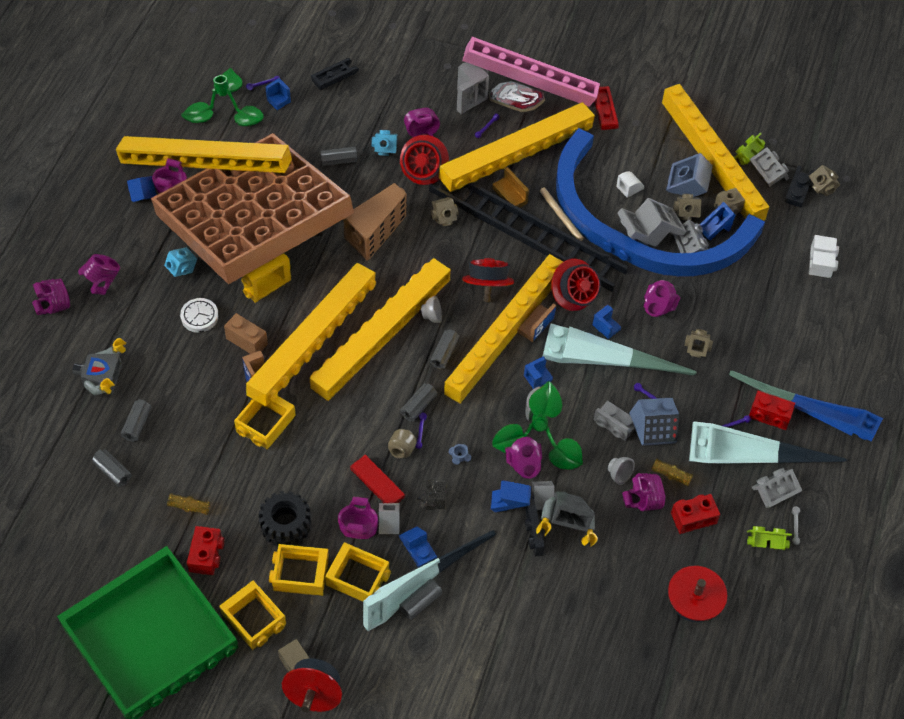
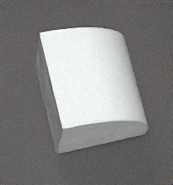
(629, 184)

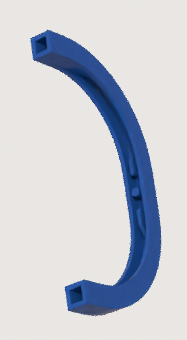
(631, 250)

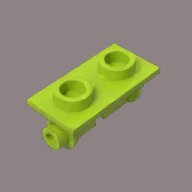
(754, 144)
(760, 536)

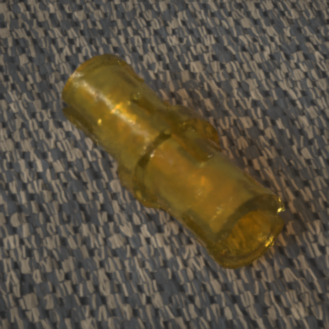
(672, 472)
(188, 504)

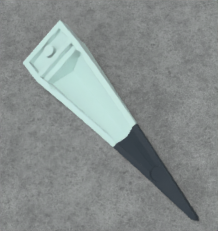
(725, 445)
(386, 600)

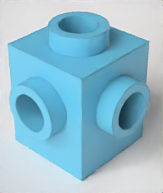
(391, 140)
(180, 261)

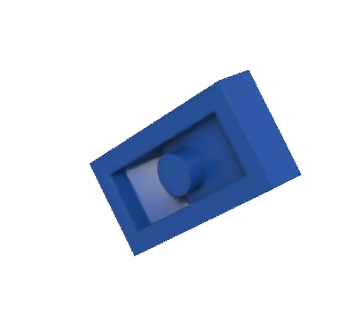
(717, 220)
(510, 496)
(418, 547)

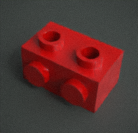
(772, 410)
(695, 513)
(204, 550)

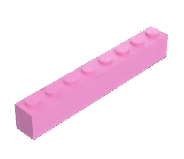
(531, 71)

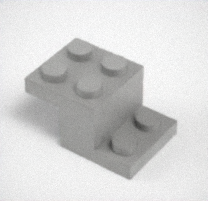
(471, 86)
(651, 222)

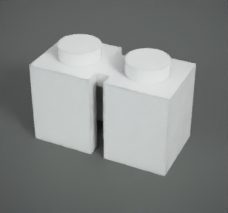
(823, 254)

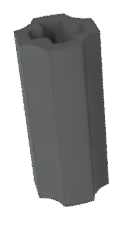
(338, 155)
(444, 349)
(418, 402)
(136, 420)
(111, 467)
(420, 599)

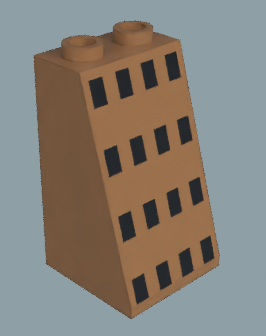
(375, 220)

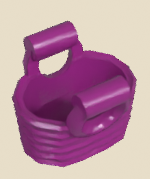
(421, 122)
(166, 178)
(100, 269)
(54, 293)
(660, 298)
(525, 457)
(649, 489)
(358, 522)

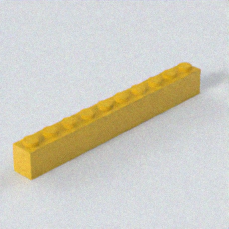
(515, 147)
(712, 148)
(205, 154)
(379, 329)
(501, 331)
(310, 335)

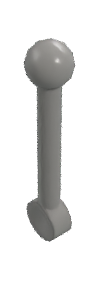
(795, 511)

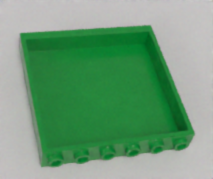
(148, 633)

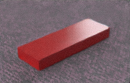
(606, 109)
(377, 481)

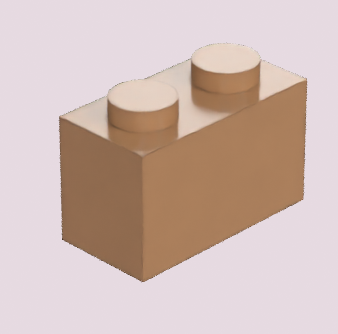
(245, 334)

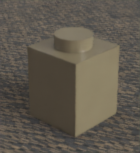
(292, 654)

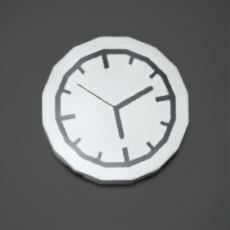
(199, 315)

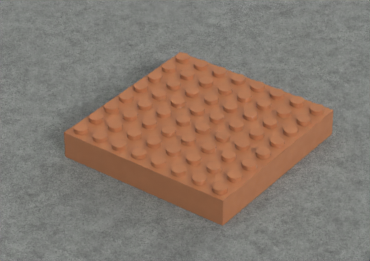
(251, 216)

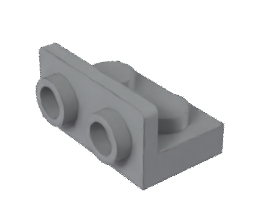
(769, 167)
(692, 240)
(614, 420)
(778, 487)

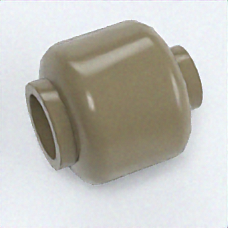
(402, 443)

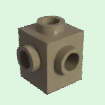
(824, 180)
(732, 199)
(693, 209)
(444, 211)
(701, 349)

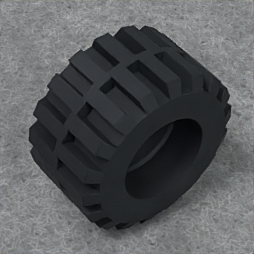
(285, 504)

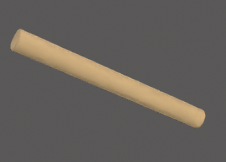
(561, 214)

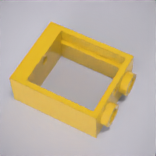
(266, 278)
(280, 406)
(350, 552)
(300, 553)
(243, 598)

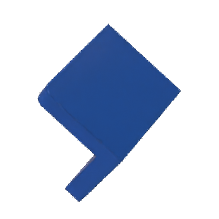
(278, 94)
(141, 188)
(604, 323)
(537, 373)

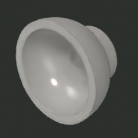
(432, 310)
(621, 469)

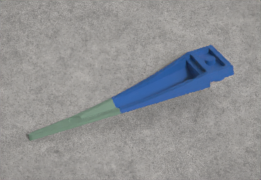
(841, 417)

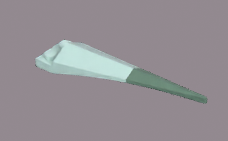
(580, 347)

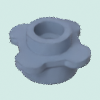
(459, 448)

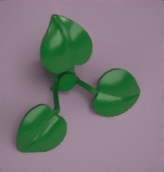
(224, 85)
(543, 403)

